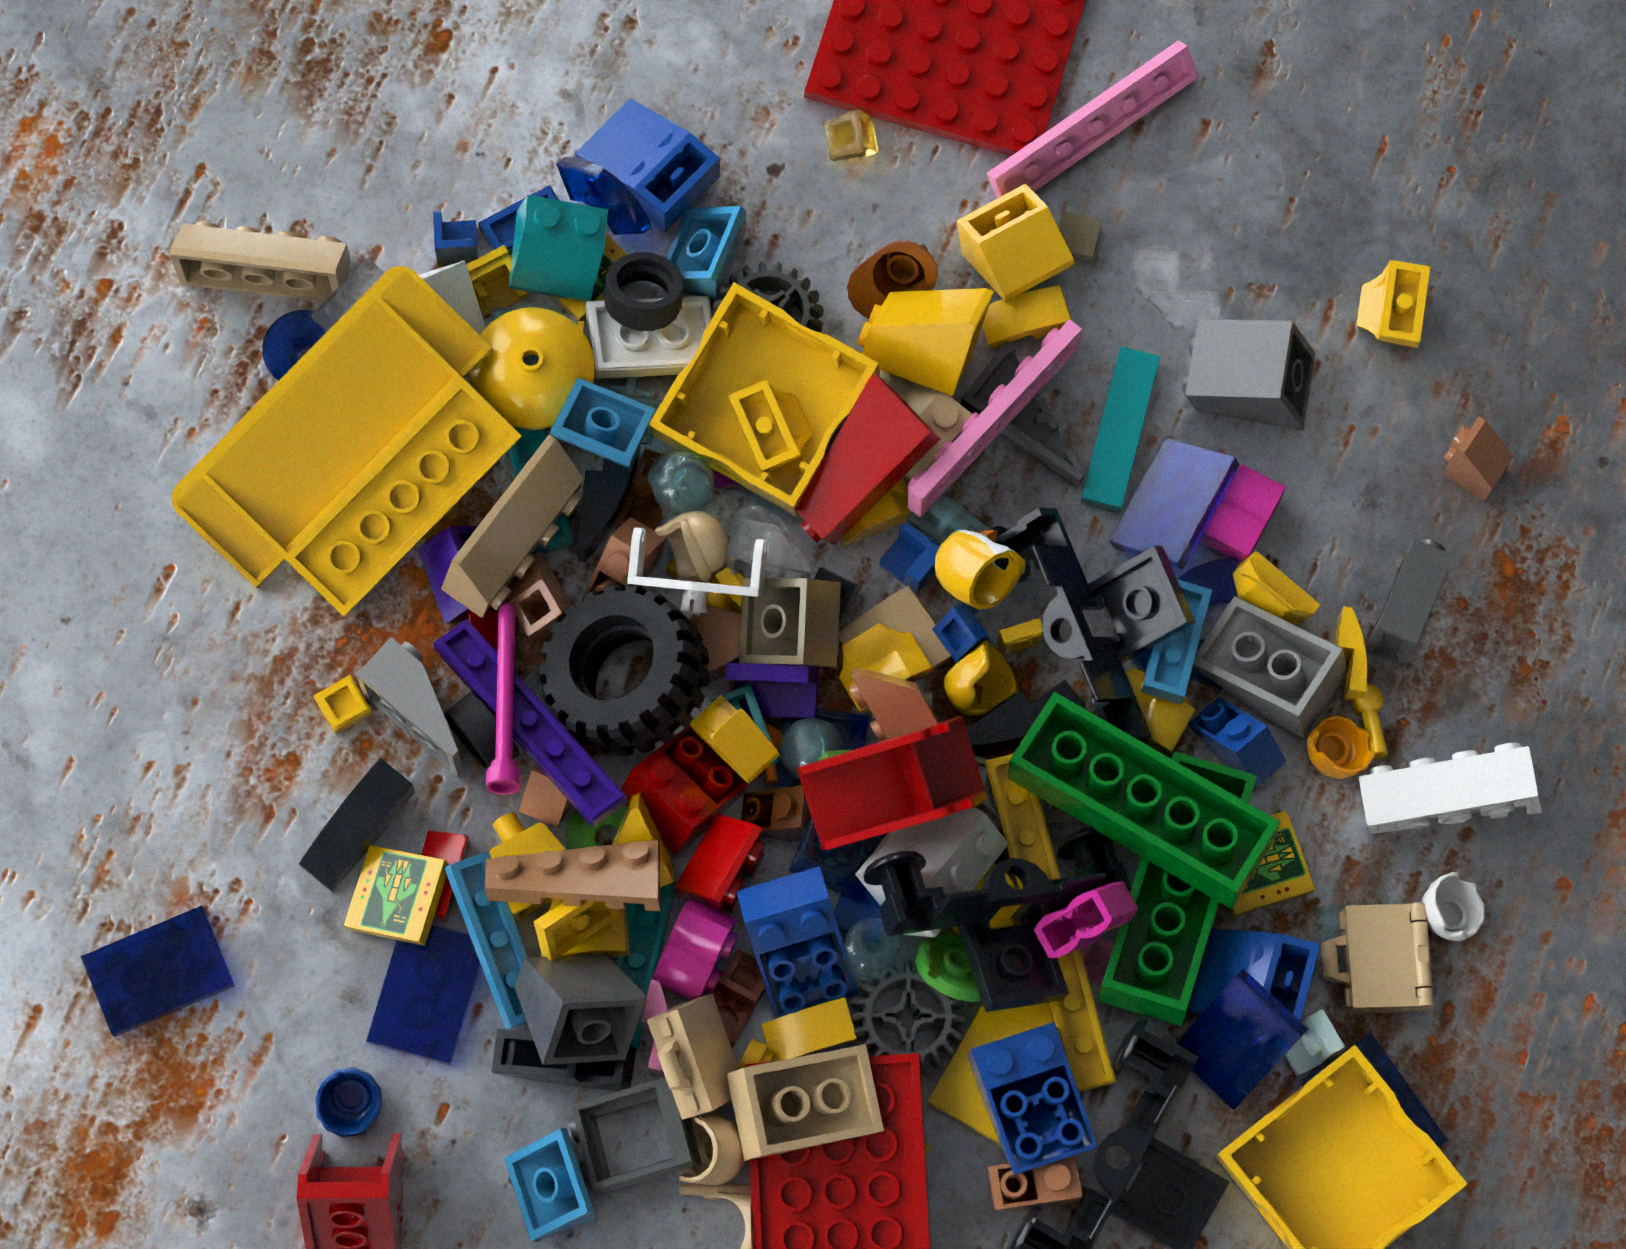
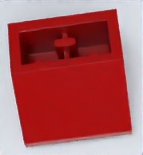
(721, 863)

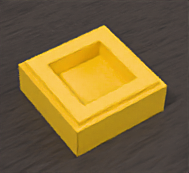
(1020, 637)
(342, 704)

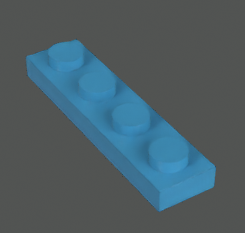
(492, 935)

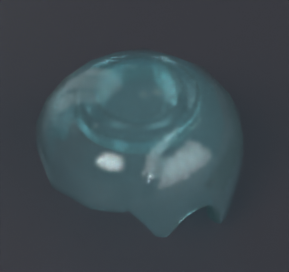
(681, 481)
(807, 741)

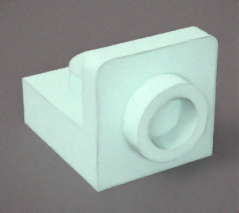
(1316, 1045)

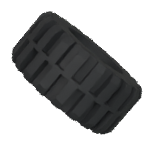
(590, 636)

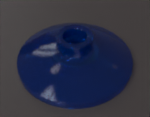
(287, 339)

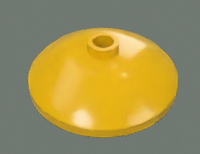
(532, 394)

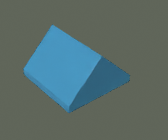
(707, 247)
(603, 423)
(549, 1186)

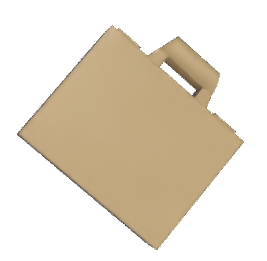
(1383, 958)
(694, 1055)

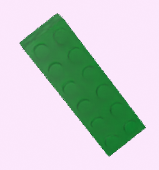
(1143, 800)
(1166, 939)

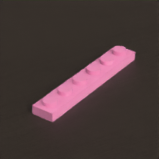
(1096, 121)
(1003, 407)

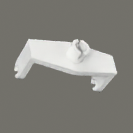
(695, 593)

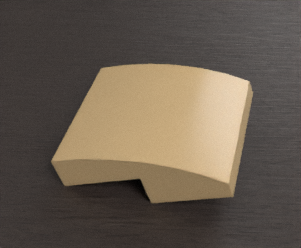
(904, 614)

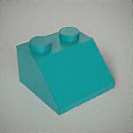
(557, 248)

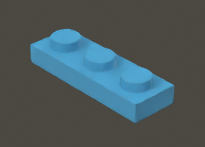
(1174, 657)

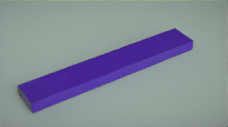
(533, 726)

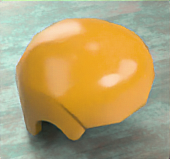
(1339, 748)

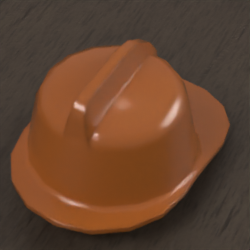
(893, 268)

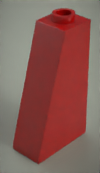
(864, 462)

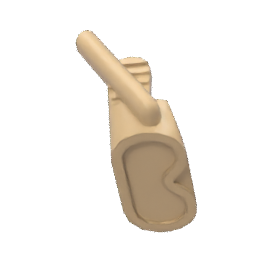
(737, 1193)

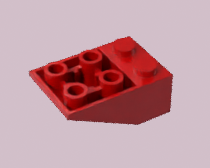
(685, 788)

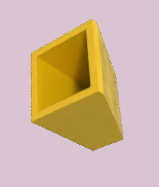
(926, 334)

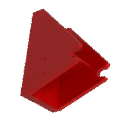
(892, 784)
(351, 1203)

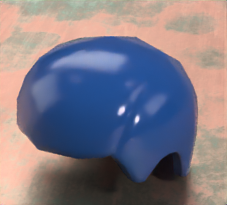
(348, 1102)

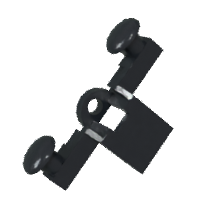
(1138, 594)
(1005, 961)
(1170, 1193)

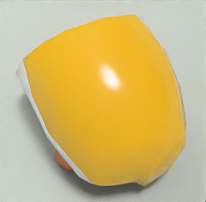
(969, 571)

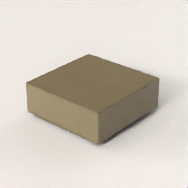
(1080, 234)

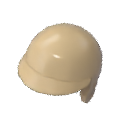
(697, 544)
(718, 1149)

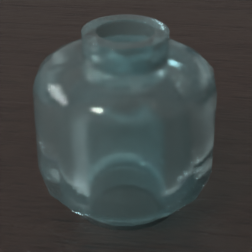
(882, 953)

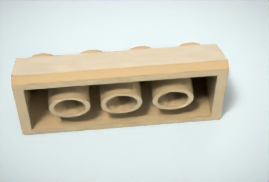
(259, 261)
(514, 529)

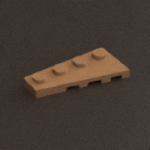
(594, 873)

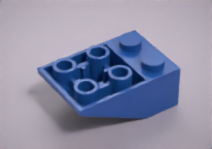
(654, 160)
(796, 941)
(1274, 960)
(1032, 1098)

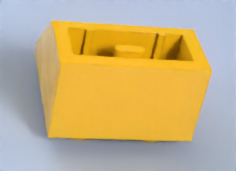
(1014, 242)

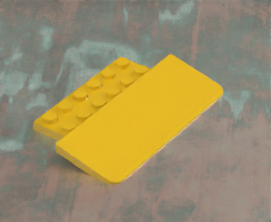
(352, 447)

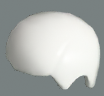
(1453, 908)

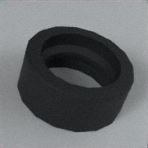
(650, 268)
(475, 728)

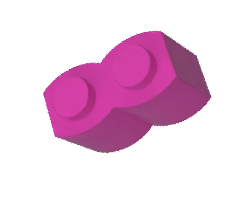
(1243, 513)
(1085, 919)
(696, 949)

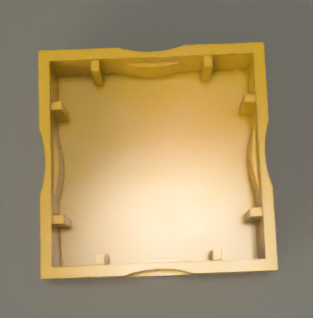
(742, 347)
(1341, 1163)

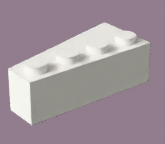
(1450, 789)

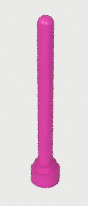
(503, 775)

